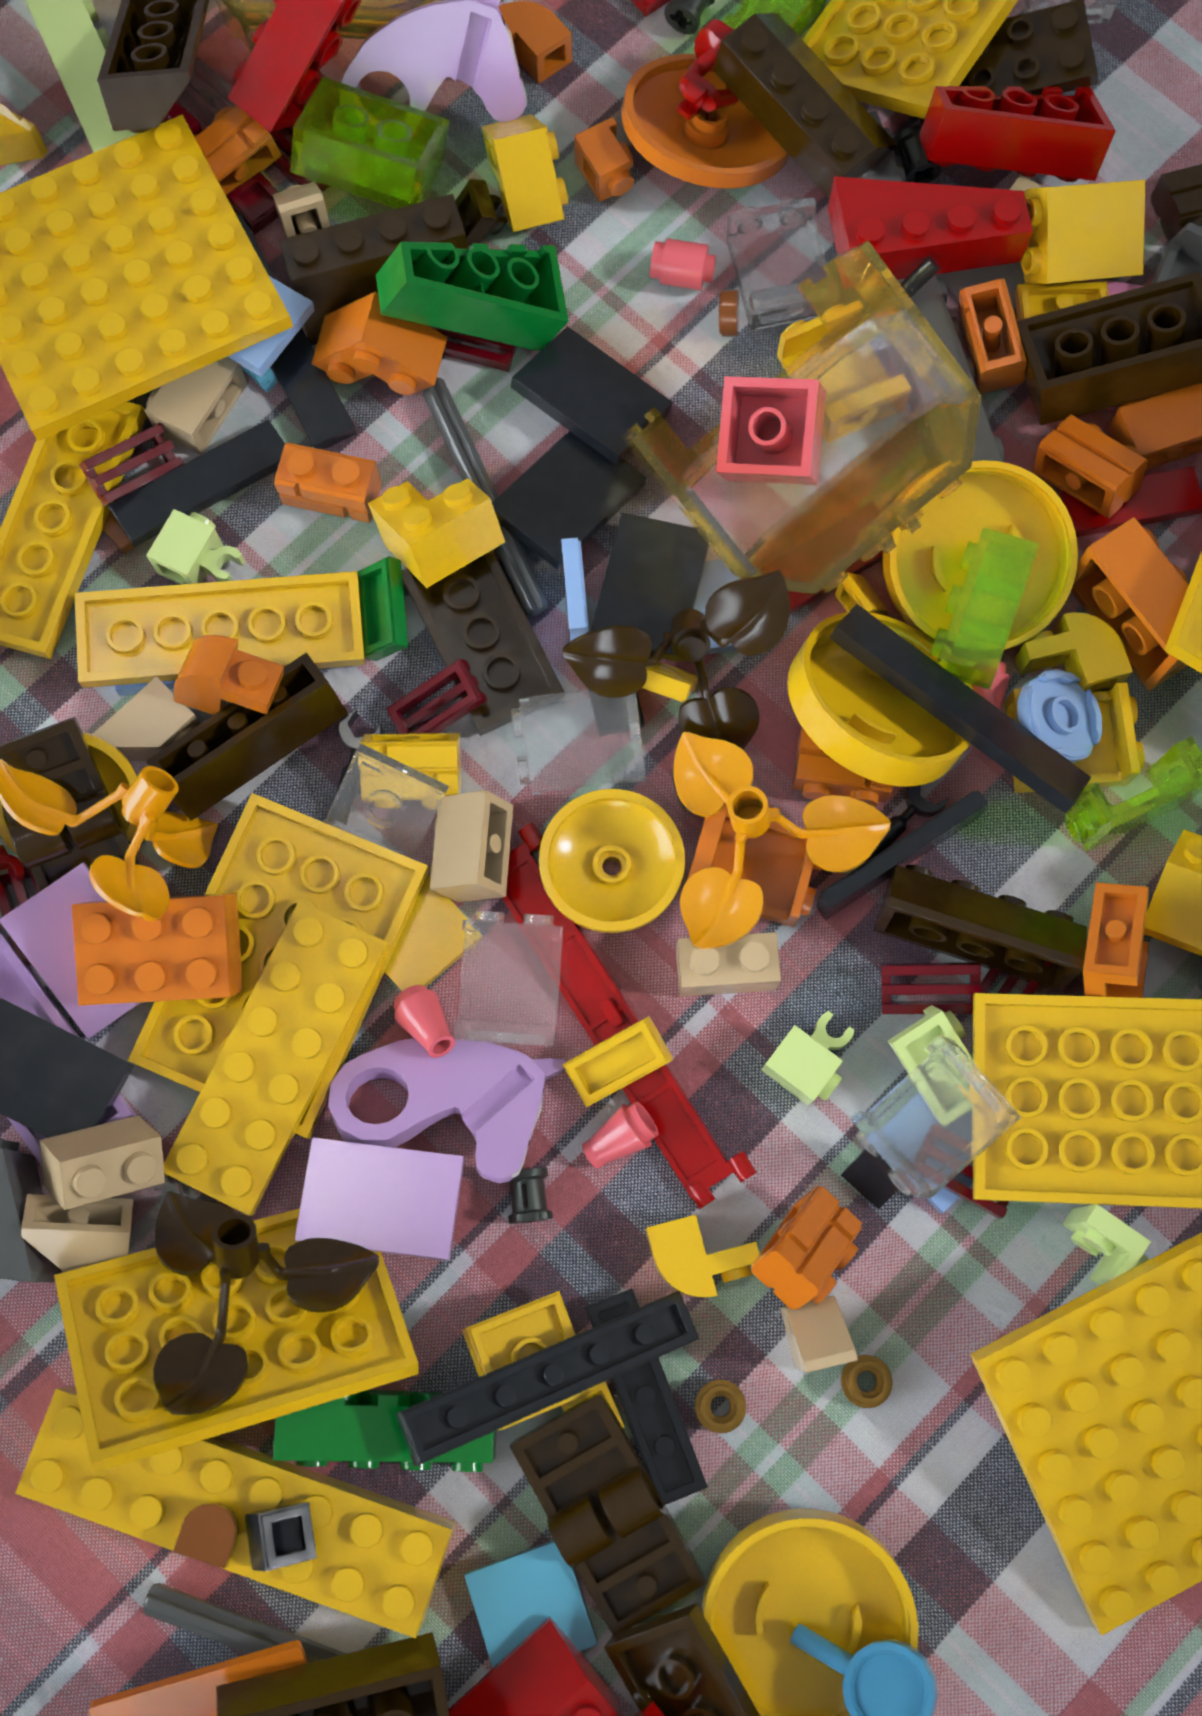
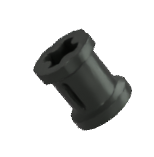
(680, 10)
(914, 157)
(529, 1197)

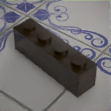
(243, 742)

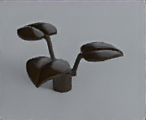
(743, 612)
(322, 1276)

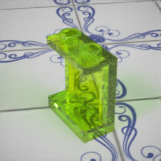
(1175, 782)

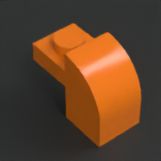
(539, 38)
(222, 673)

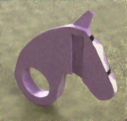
(447, 40)
(483, 1082)

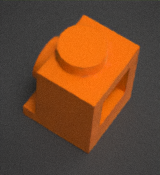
(604, 160)

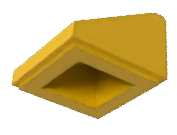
(858, 591)

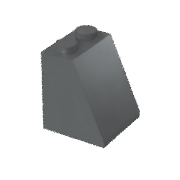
(17, 1257)

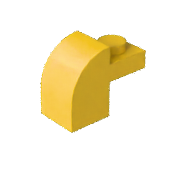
(1084, 647)
(683, 1261)

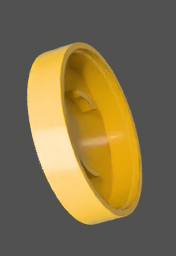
(993, 497)
(863, 717)
(808, 1572)

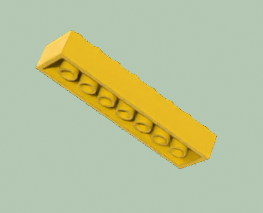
(371, 1550)

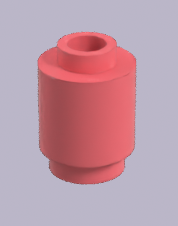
(682, 264)

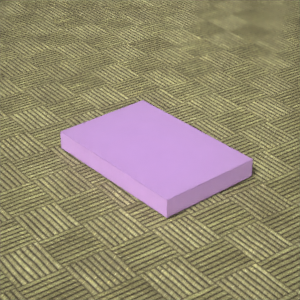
(46, 937)
(381, 1198)

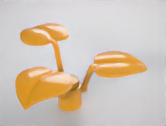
(716, 773)
(127, 886)

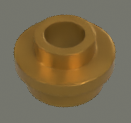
(882, 1385)
(732, 1418)

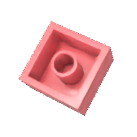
(771, 430)

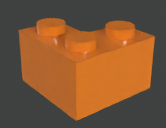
(364, 343)

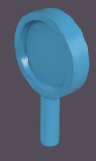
(879, 1678)

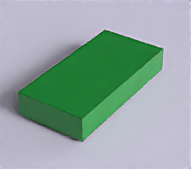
(382, 608)

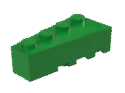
(476, 291)
(364, 1433)

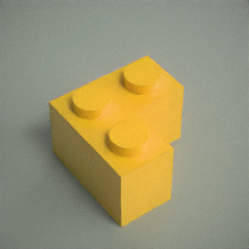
(522, 162)
(439, 533)

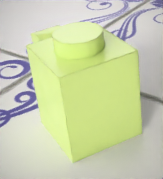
(191, 550)
(806, 1064)

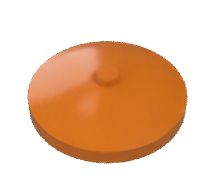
(713, 148)

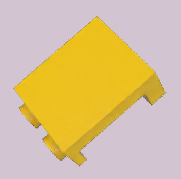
(1085, 232)
(1118, 754)

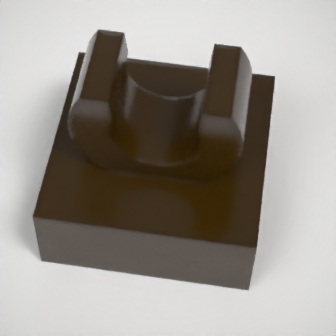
(478, 210)

